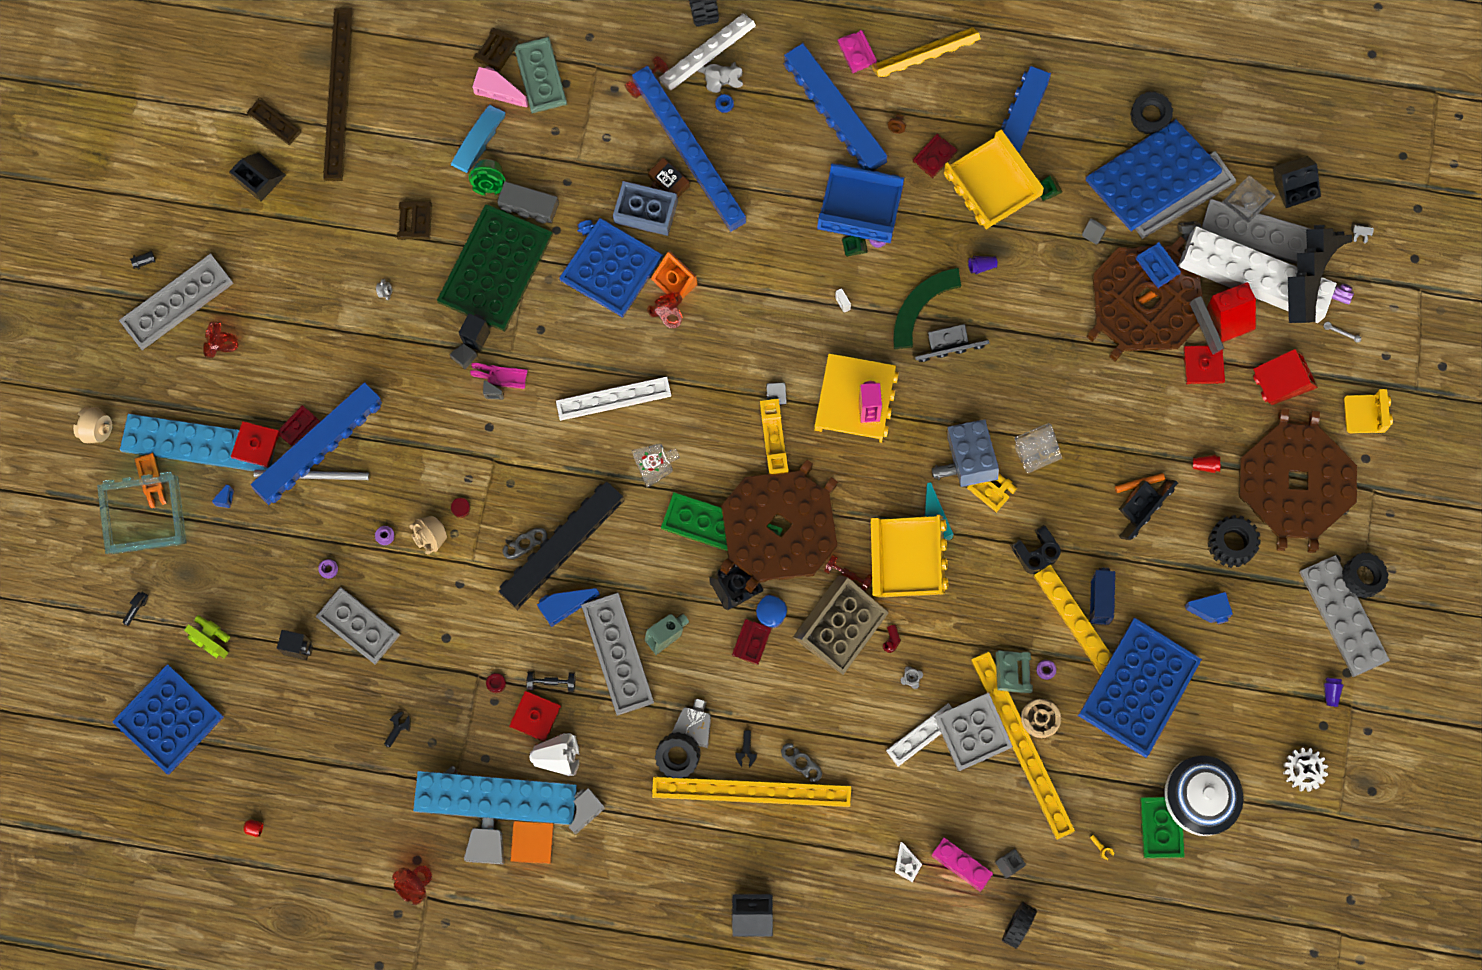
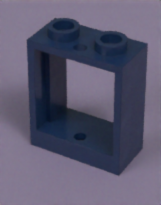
(1102, 596)

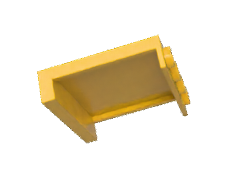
(993, 180)
(840, 395)
(908, 556)

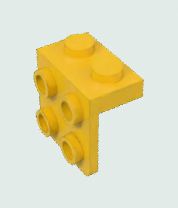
(1368, 413)

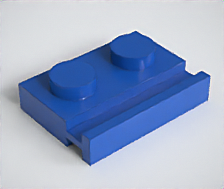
(1158, 265)

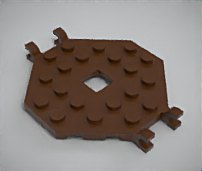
(1128, 321)
(1295, 511)
(762, 551)

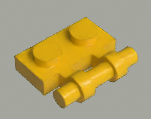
(991, 494)

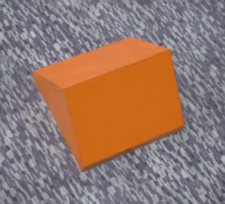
(674, 276)

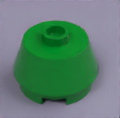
(487, 177)

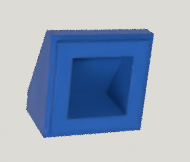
(224, 497)

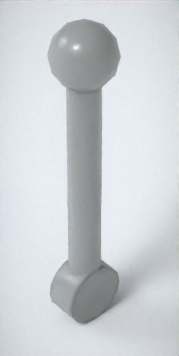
(1327, 326)

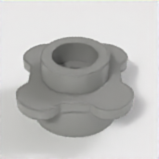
(384, 289)
(914, 683)

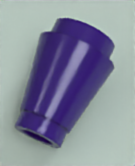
(980, 264)
(1333, 691)

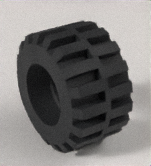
(704, 12)
(1242, 528)

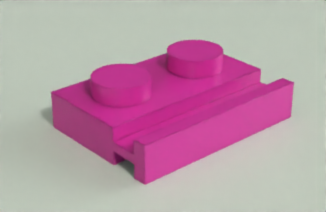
(856, 51)

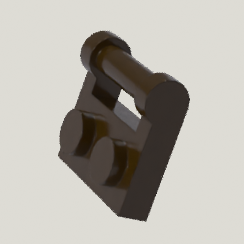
(499, 52)
(420, 220)

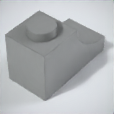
(587, 809)

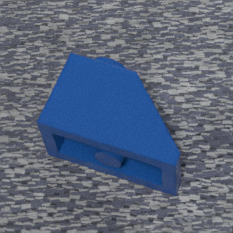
(1211, 608)

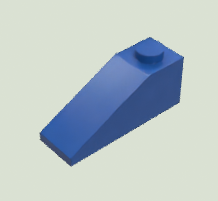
(561, 605)

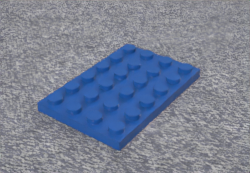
(1153, 175)
(1139, 687)

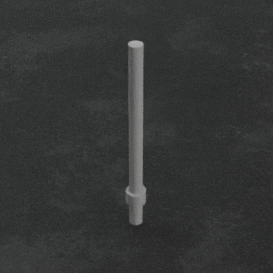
(328, 475)

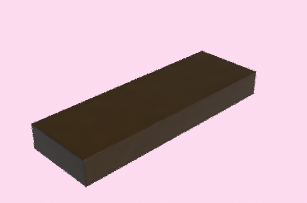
(274, 122)

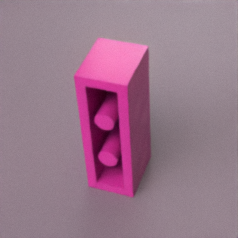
(870, 402)
(962, 864)

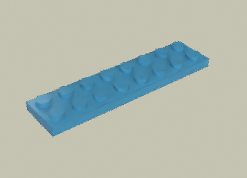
(183, 442)
(494, 798)

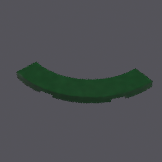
(917, 301)

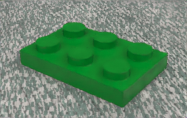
(1160, 832)

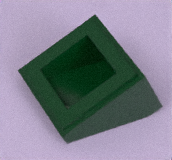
(1051, 188)
(854, 246)

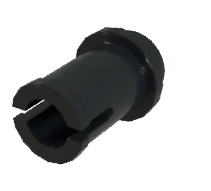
(143, 259)

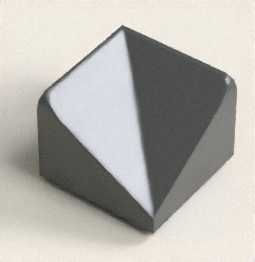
(463, 356)

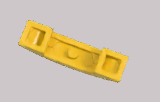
(773, 436)

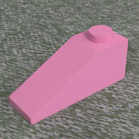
(493, 85)

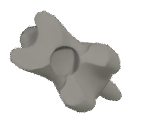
(721, 75)

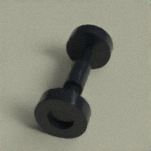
(551, 681)

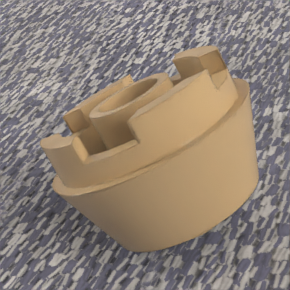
(92, 425)
(428, 533)
(1041, 718)

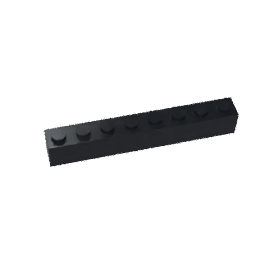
(561, 545)

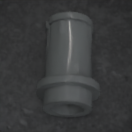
(943, 471)

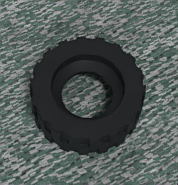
(1157, 100)
(1377, 568)
(677, 740)
(1019, 925)

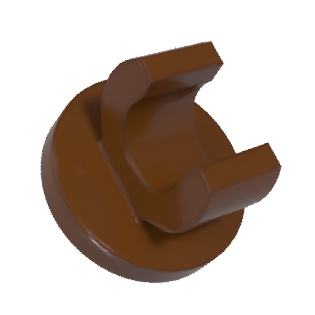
(896, 124)

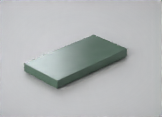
(540, 75)

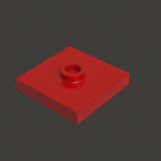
(1203, 366)
(255, 444)
(535, 716)

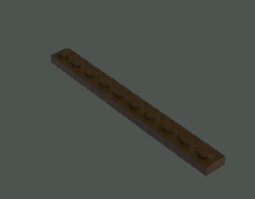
(338, 94)

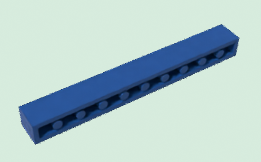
(689, 149)

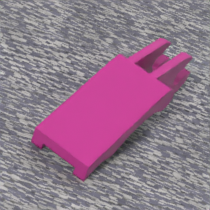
(500, 375)

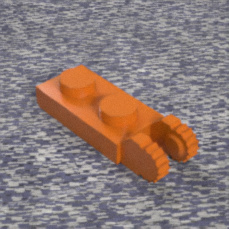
(148, 466)

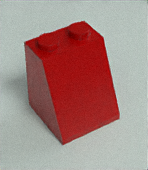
(1233, 312)
(1284, 377)

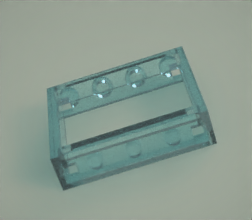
(178, 539)

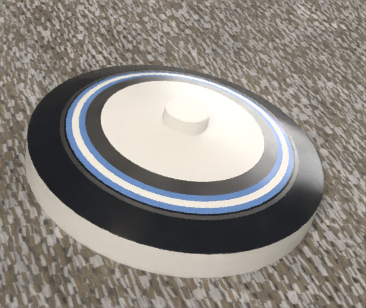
(1204, 795)

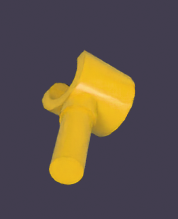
(1101, 847)

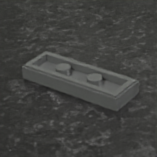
(1206, 325)

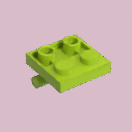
(207, 636)

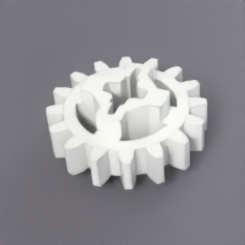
(1298, 765)

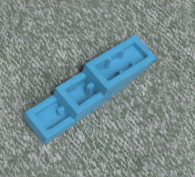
(477, 139)

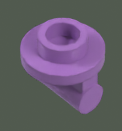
(1343, 293)

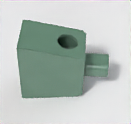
(665, 632)

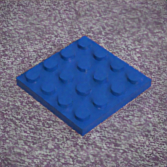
(611, 267)
(168, 719)

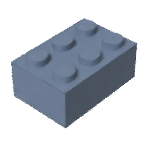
(645, 208)
(973, 453)

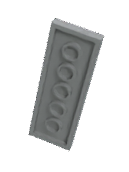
(1190, 201)
(1262, 233)
(176, 302)
(1344, 617)
(617, 654)

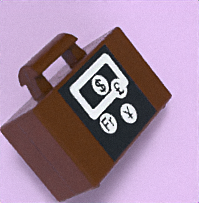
(668, 178)

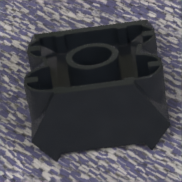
(731, 587)

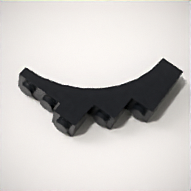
(1310, 267)

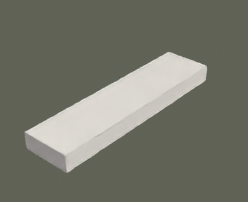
(916, 739)

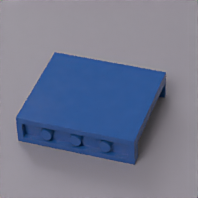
(860, 203)

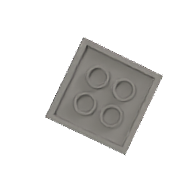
(973, 731)

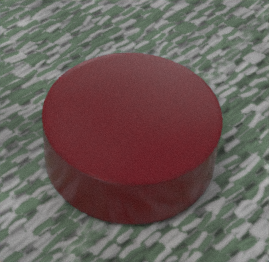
(460, 507)
(496, 683)

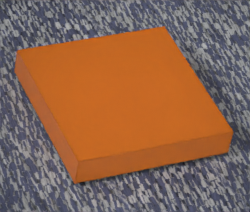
(532, 842)

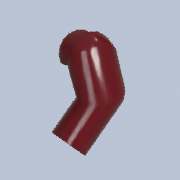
(894, 639)

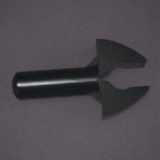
(138, 601)
(397, 728)
(746, 750)

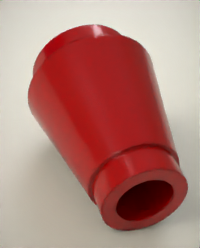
(1207, 463)

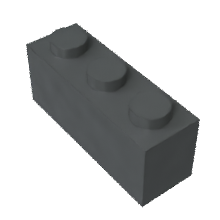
(528, 203)

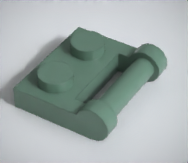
(1008, 671)

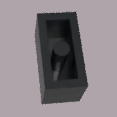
(474, 331)
(294, 645)

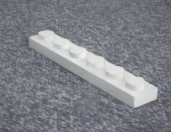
(707, 51)
(613, 398)

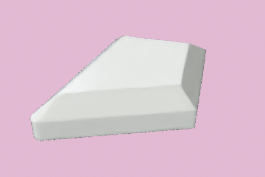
(907, 863)

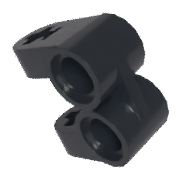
(1048, 543)

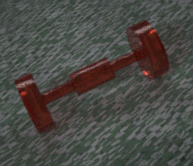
(660, 65)
(848, 573)

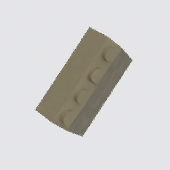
(840, 624)

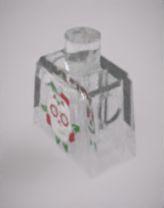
(654, 462)

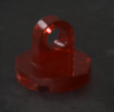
(666, 306)
(217, 339)
(409, 884)

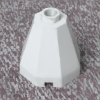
(557, 754)

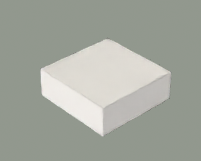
(842, 300)

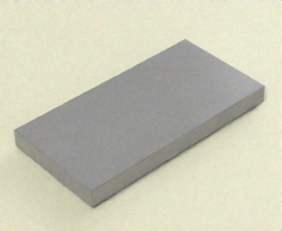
(358, 625)

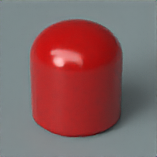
(253, 828)

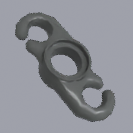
(516, 545)
(811, 765)

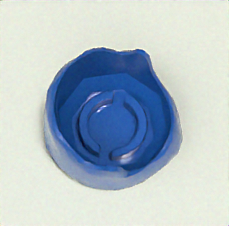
(771, 611)

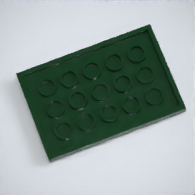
(495, 267)

